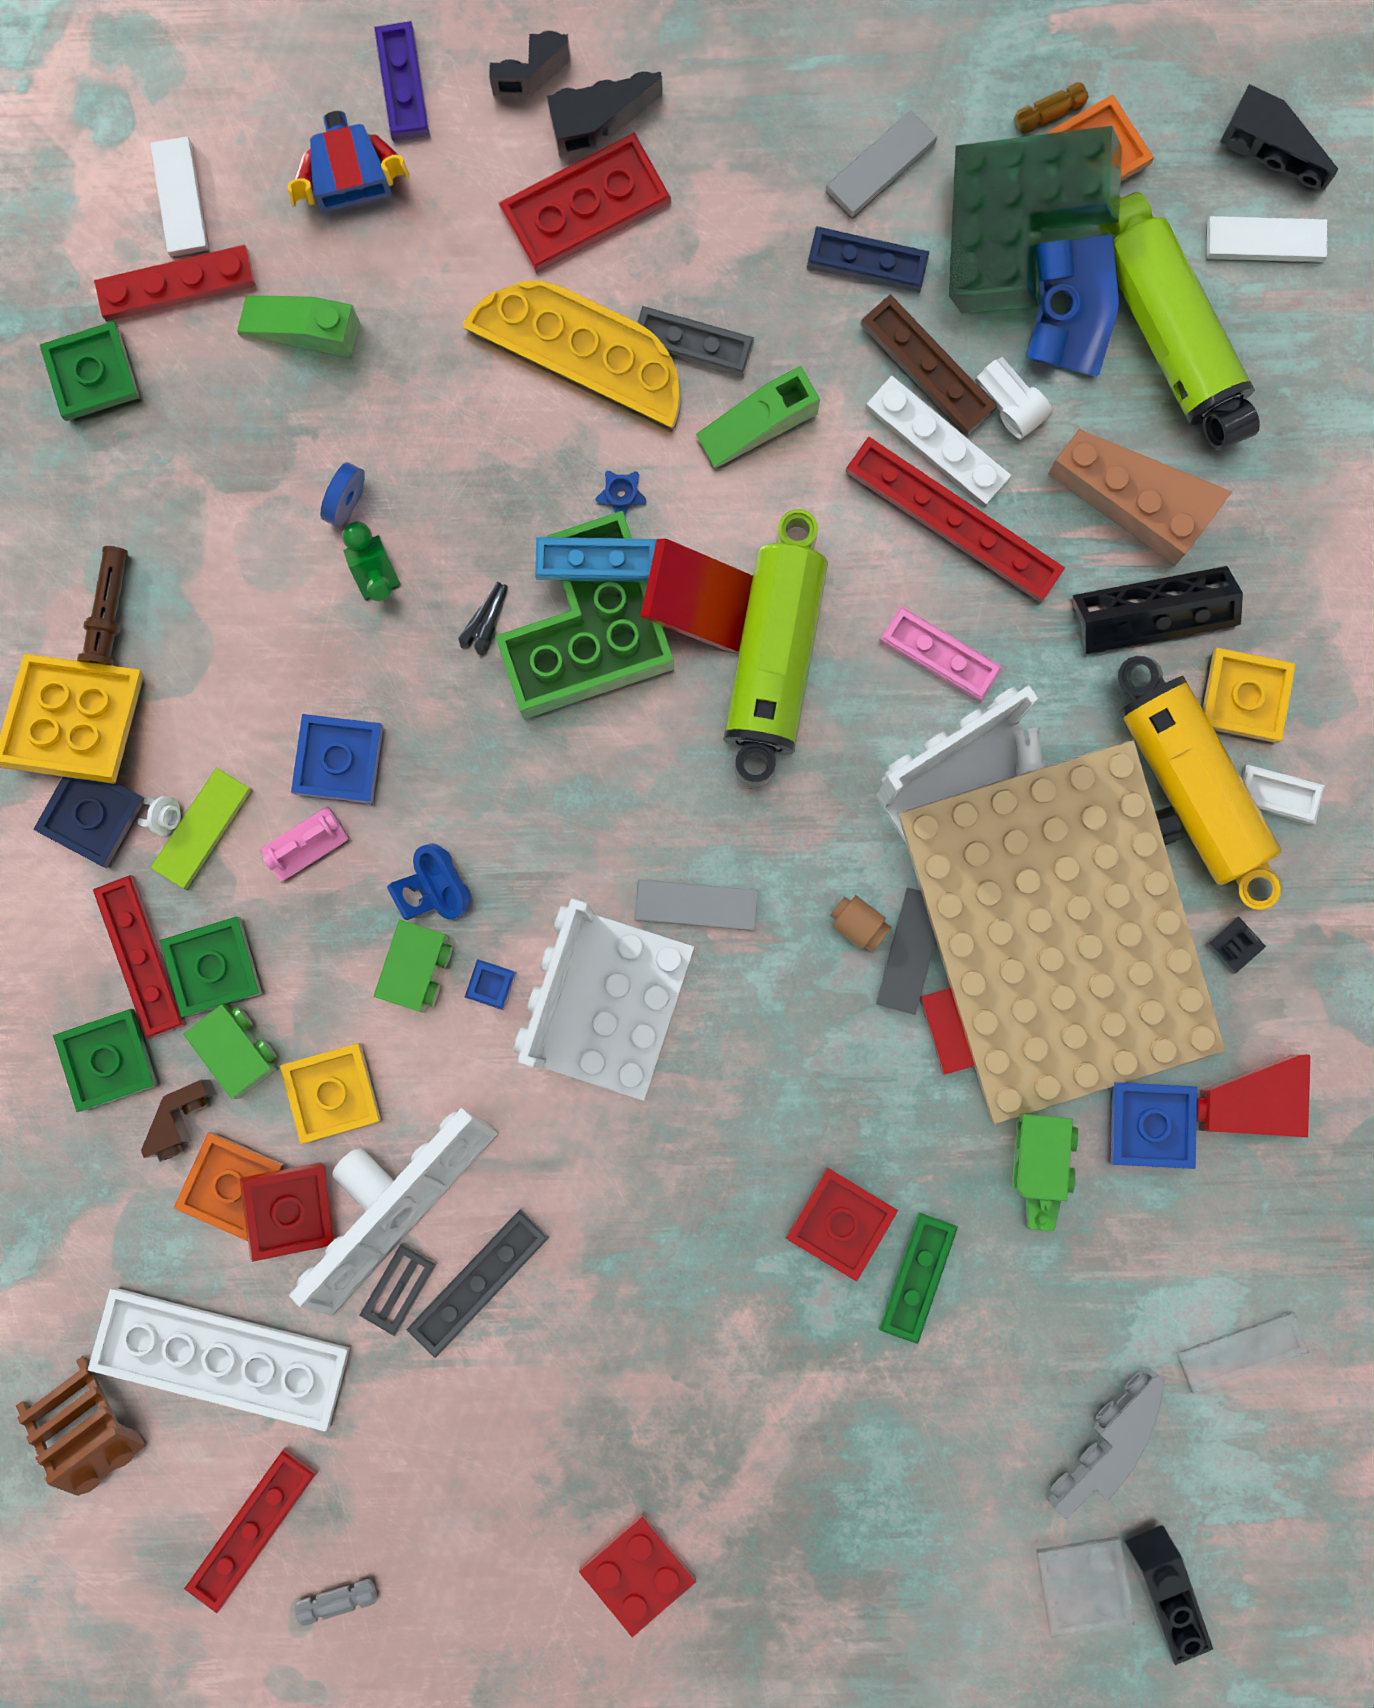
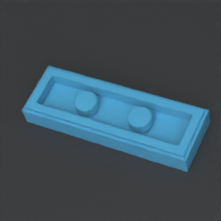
(594, 559)

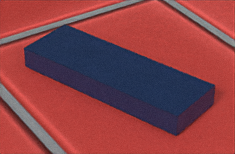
(868, 259)

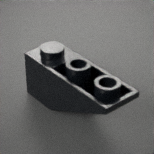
(593, 114)
(1277, 137)
(1169, 1594)

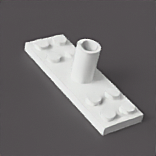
(390, 1207)

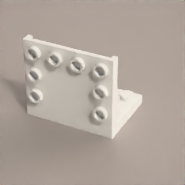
(964, 761)
(603, 1001)

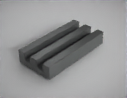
(416, 1258)

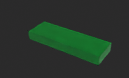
(918, 1278)

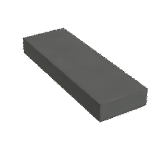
(699, 341)
(908, 956)

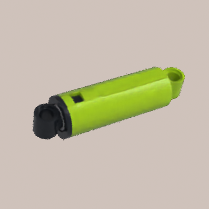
(1181, 325)
(776, 648)

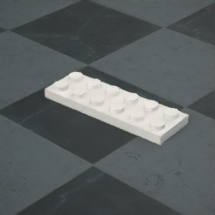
(219, 1359)

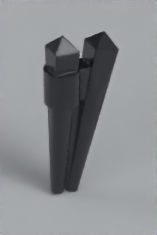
(484, 620)

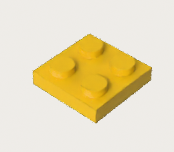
(1248, 694)
(330, 1093)

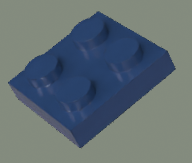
(89, 817)

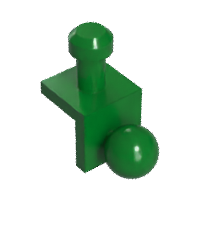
(368, 562)

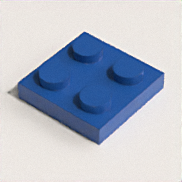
(337, 758)
(1154, 1125)

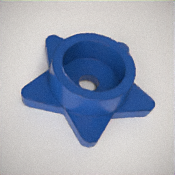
(619, 482)

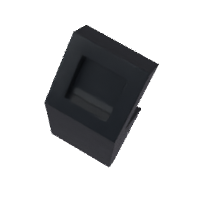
(547, 56)

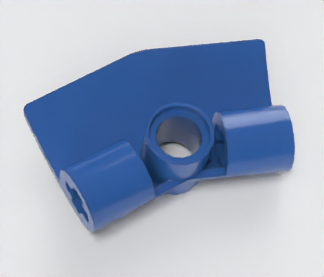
(1088, 278)

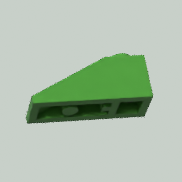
(301, 322)

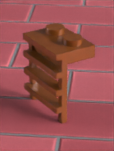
(91, 1448)

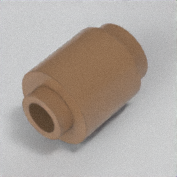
(860, 923)

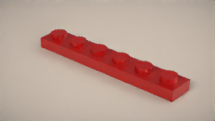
(954, 519)

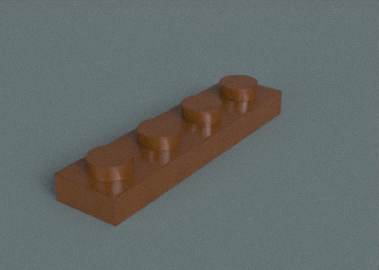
(928, 365)

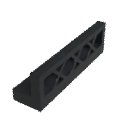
(1160, 614)

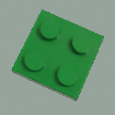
(89, 371)
(210, 966)
(105, 1060)

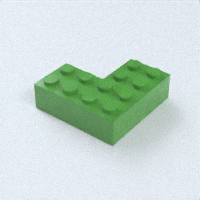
(593, 645)

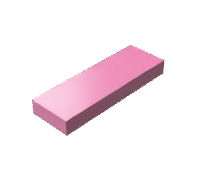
(940, 654)

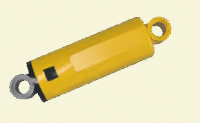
(1200, 781)

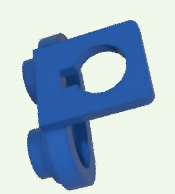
(437, 883)

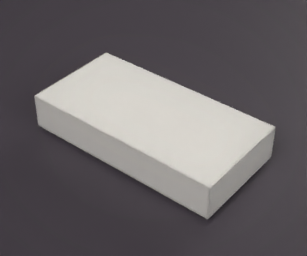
(1283, 794)

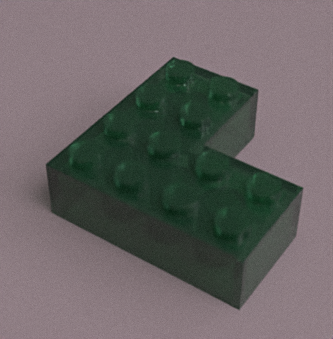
(1011, 194)

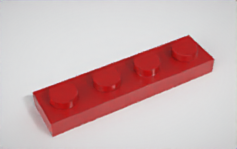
(175, 283)

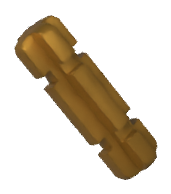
(1051, 107)

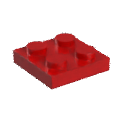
(286, 1211)
(841, 1224)
(637, 1575)

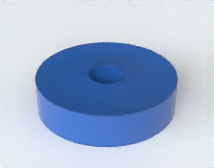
(342, 494)

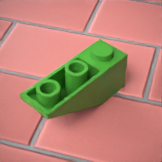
(760, 417)

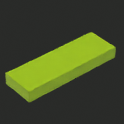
(201, 828)

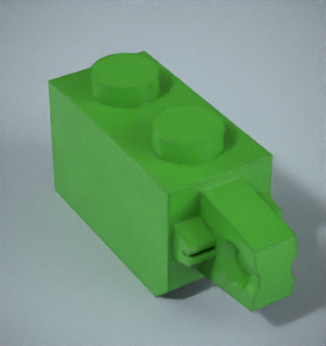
(1043, 1166)

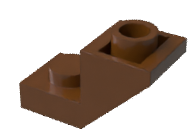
(168, 1127)

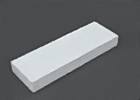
(179, 196)
(1267, 239)

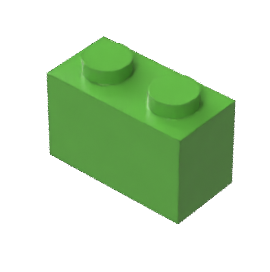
(413, 966)
(232, 1050)

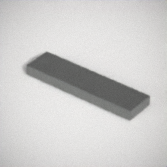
(477, 1283)

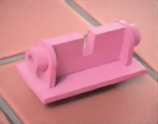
(303, 844)

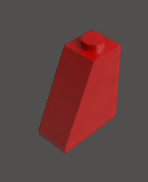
(1260, 1101)

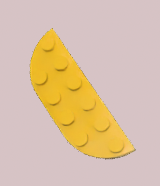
(582, 345)

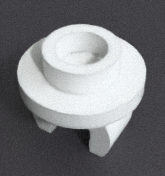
(162, 815)

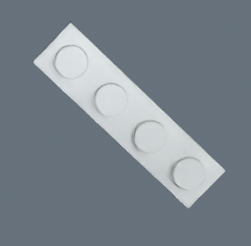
(938, 441)

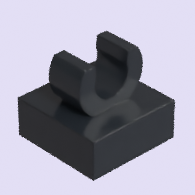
(1235, 945)

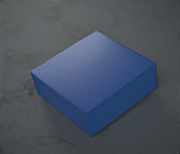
(490, 984)

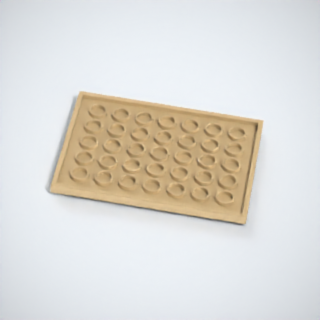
(1062, 931)

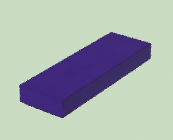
(402, 80)

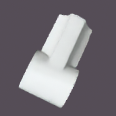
(1019, 406)

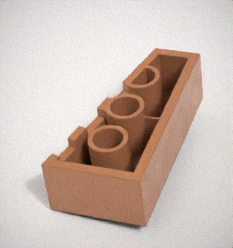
(1139, 494)

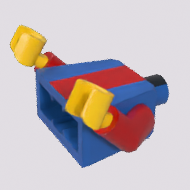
(345, 166)

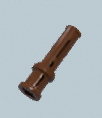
(96, 626)

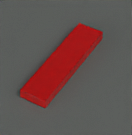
(139, 956)
(250, 1530)

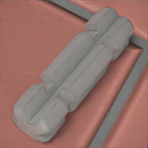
(335, 1602)

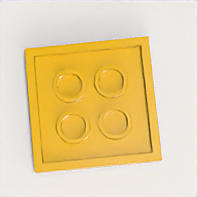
(69, 718)

